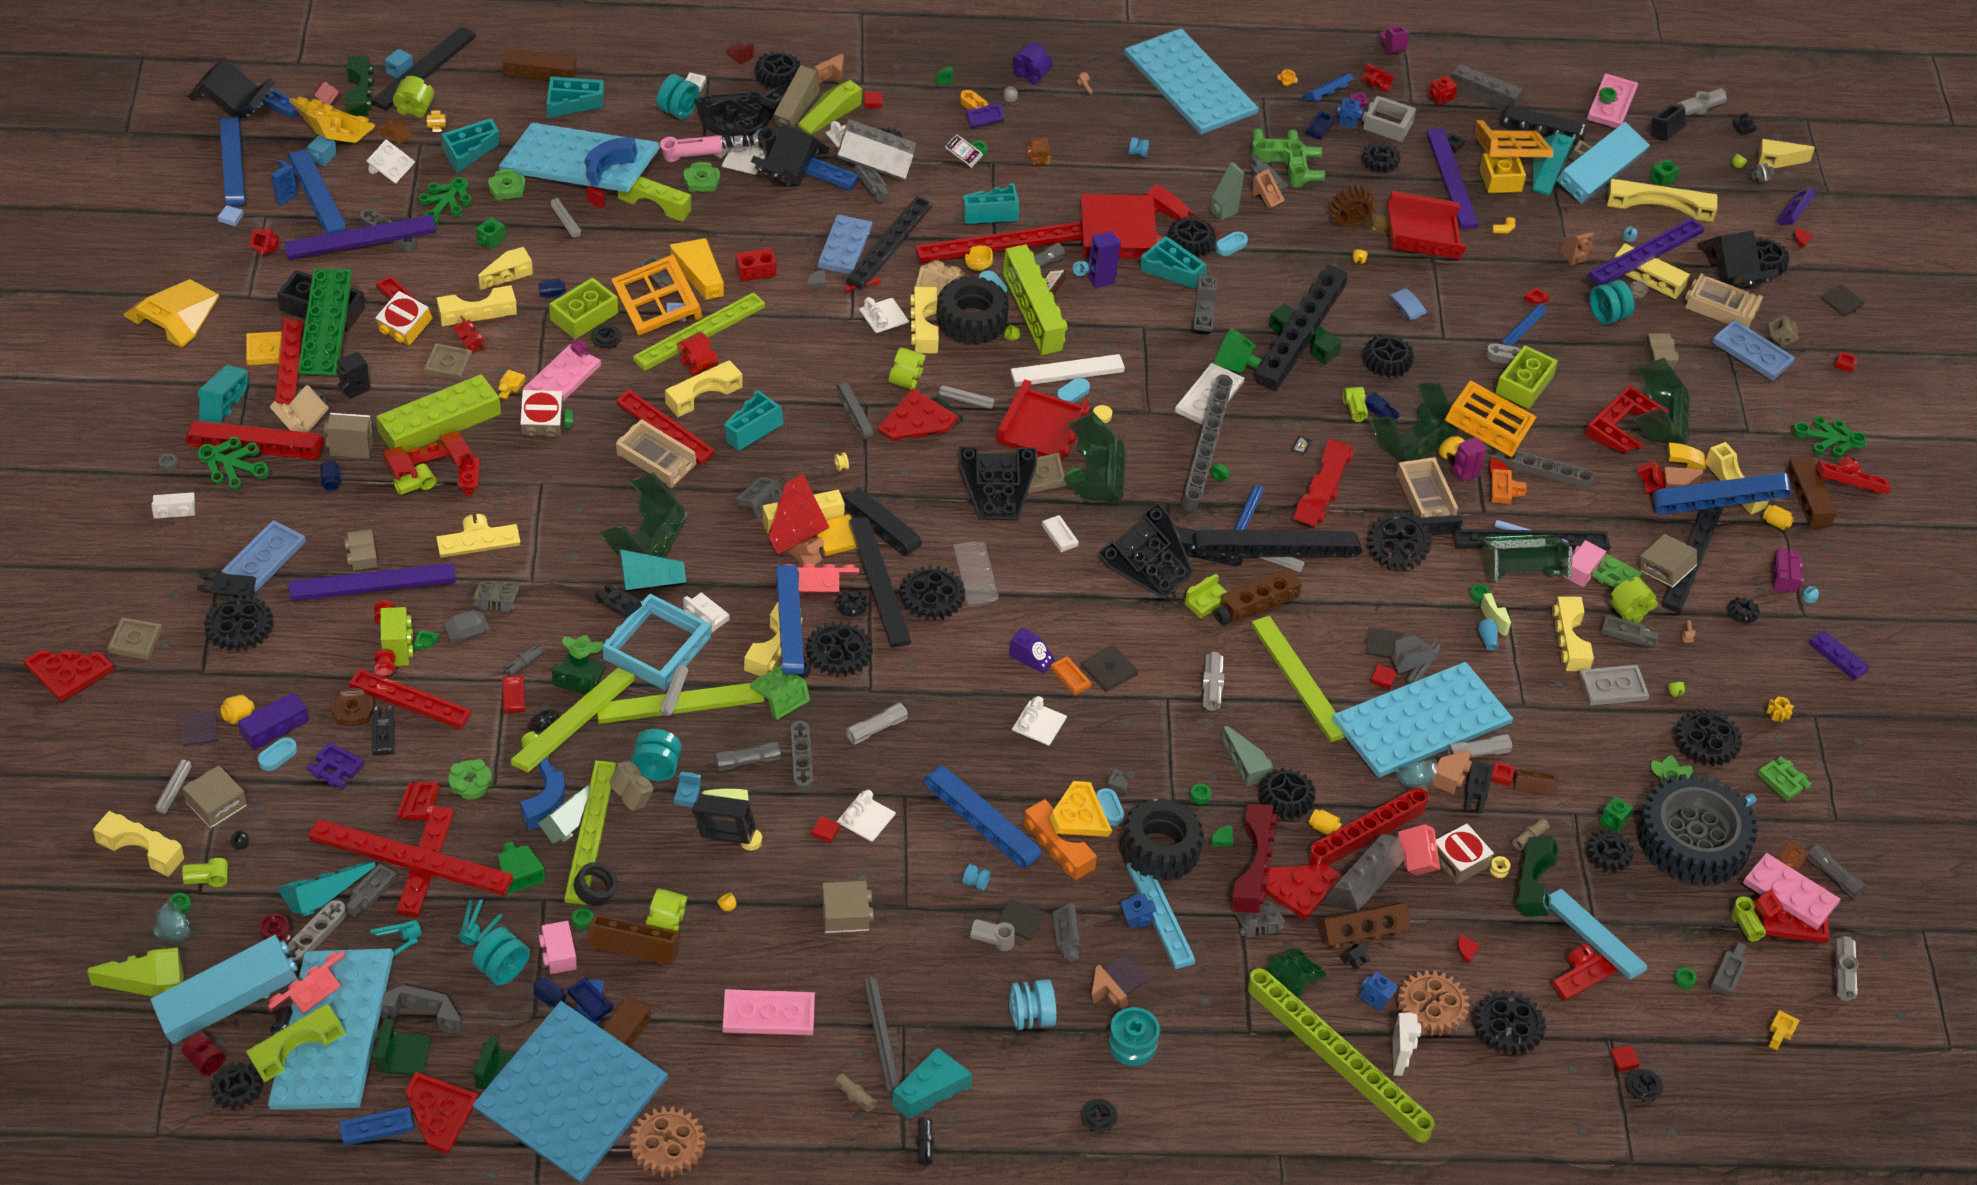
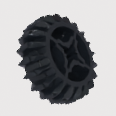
(776, 69)
(1193, 235)
(1772, 255)
(1388, 356)
(1288, 793)

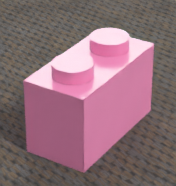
(1584, 562)
(558, 947)

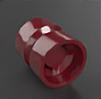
(275, 925)
(203, 1053)

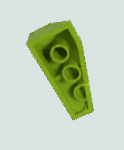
(832, 106)
(141, 975)

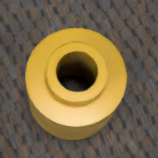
(1778, 517)
(1325, 822)

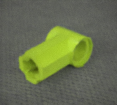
(1355, 399)
(425, 480)
(213, 873)
(1745, 916)

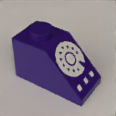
(1030, 650)

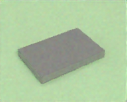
(1613, 685)

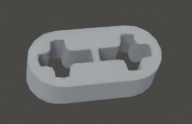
(1503, 353)

